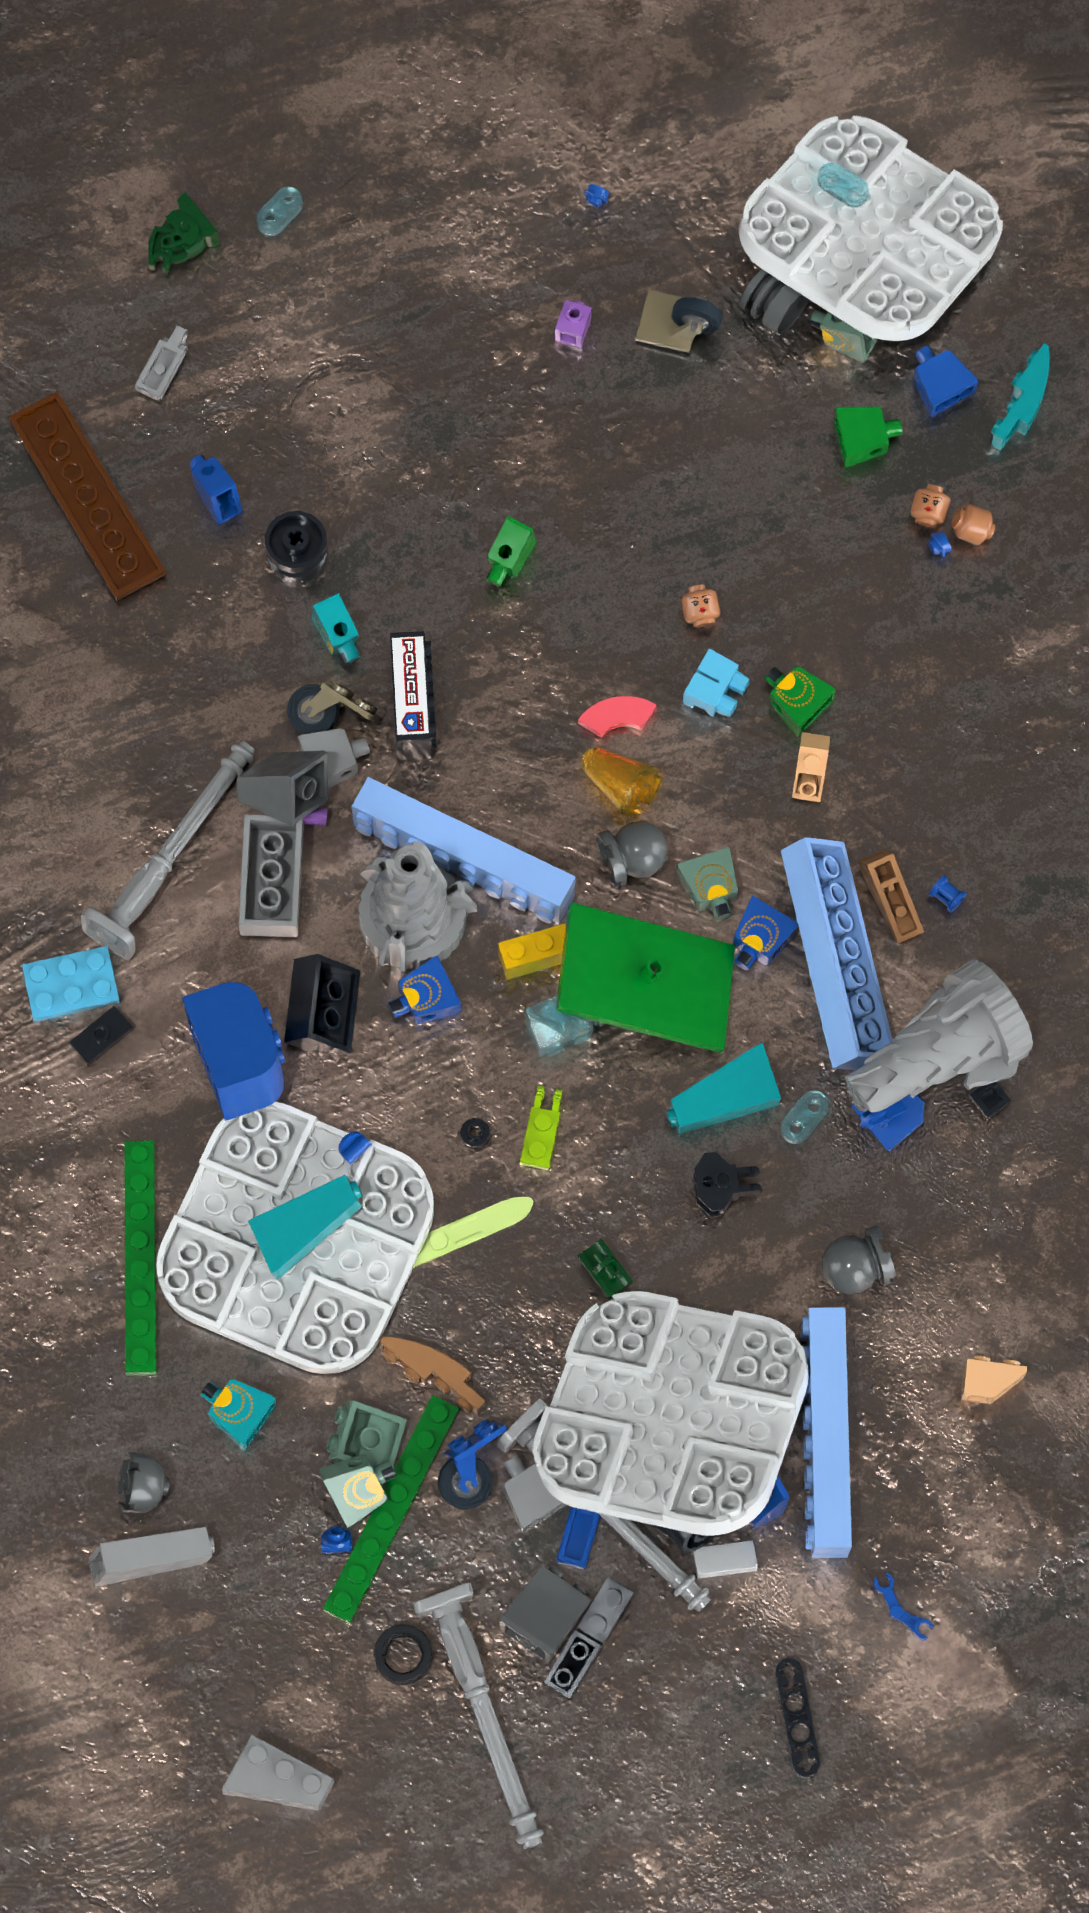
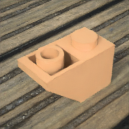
(811, 767)
(989, 1380)

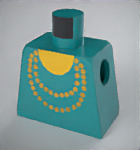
(331, 618)
(238, 1410)

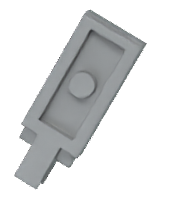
(163, 365)

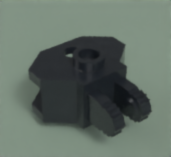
(724, 1183)

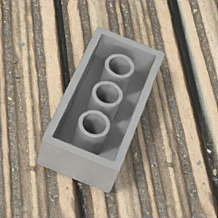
(270, 877)

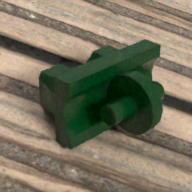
(605, 1269)

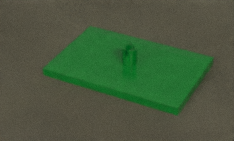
(645, 977)

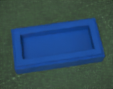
(578, 1538)

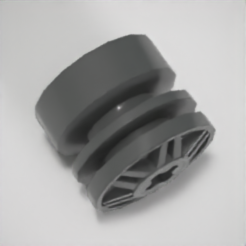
(775, 299)

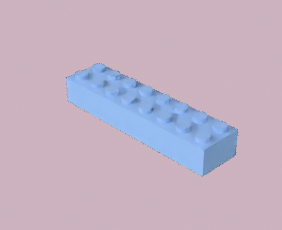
(464, 851)
(836, 951)
(828, 1434)

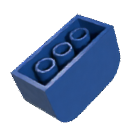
(236, 1047)

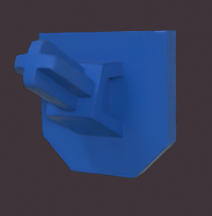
(894, 1122)

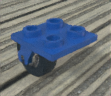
(465, 1478)

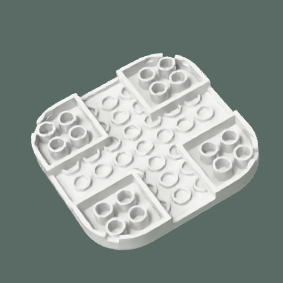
(876, 264)
(342, 1293)
(671, 1414)

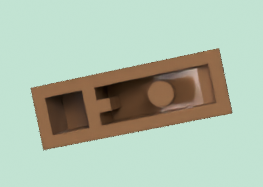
(891, 894)

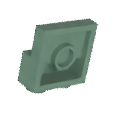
(365, 1432)

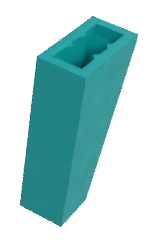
(728, 1093)
(304, 1222)

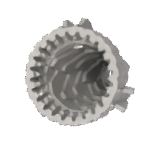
(412, 908)
(961, 1029)

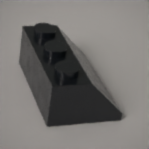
(322, 1005)

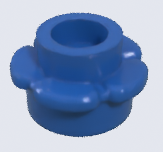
(596, 195)
(939, 544)

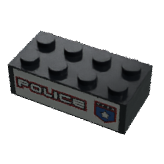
(413, 695)

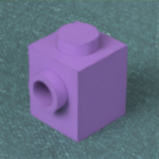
(573, 323)

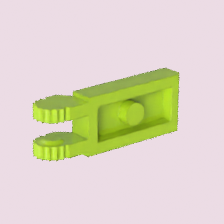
(541, 1132)

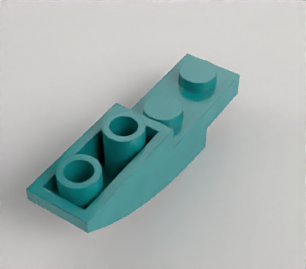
(1027, 398)

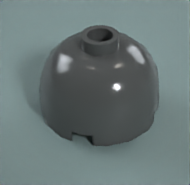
(142, 1483)

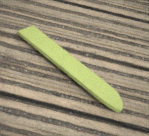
(474, 1227)

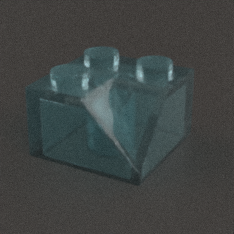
(554, 1030)

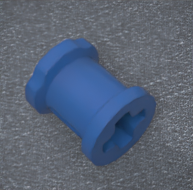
(947, 893)

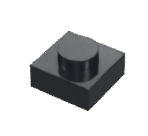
(989, 1099)

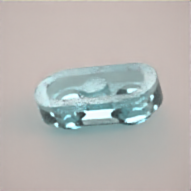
(845, 183)
(282, 211)
(803, 1117)

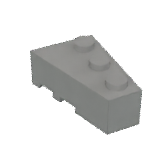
(276, 1777)

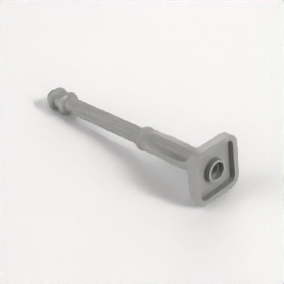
(112, 927)
(524, 1432)
(470, 1673)

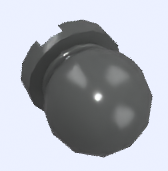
(635, 851)
(856, 1262)

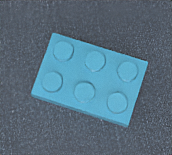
(70, 984)

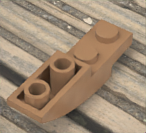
(425, 1363)

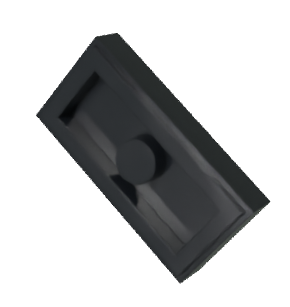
(101, 1035)

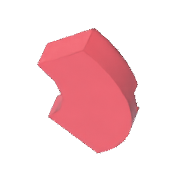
(617, 712)

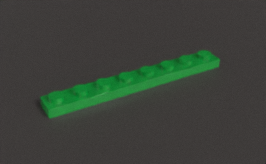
(140, 1258)
(388, 1517)

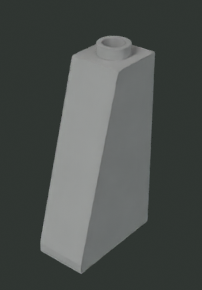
(149, 1555)

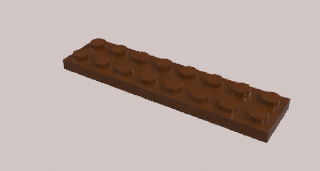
(87, 496)

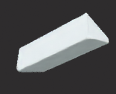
(725, 1559)

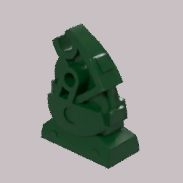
(181, 236)

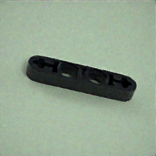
(801, 1717)

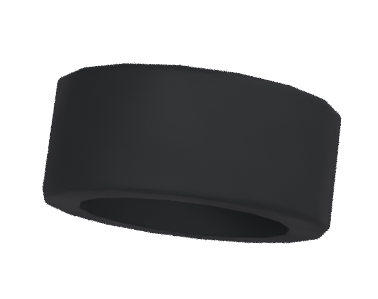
(396, 1632)

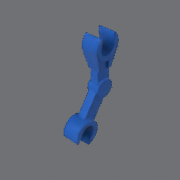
(896, 1611)

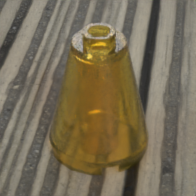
(622, 779)

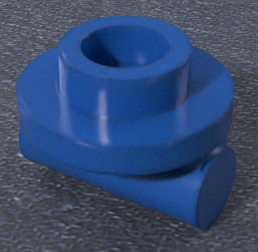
(353, 1146)
(336, 1540)

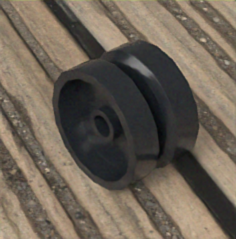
(296, 546)

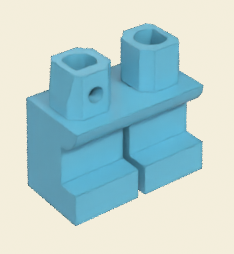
(712, 682)

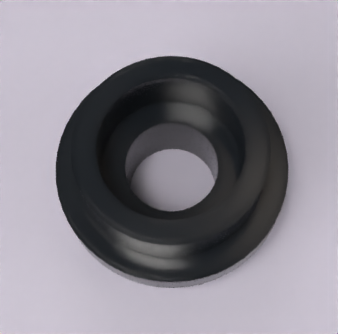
(475, 1141)

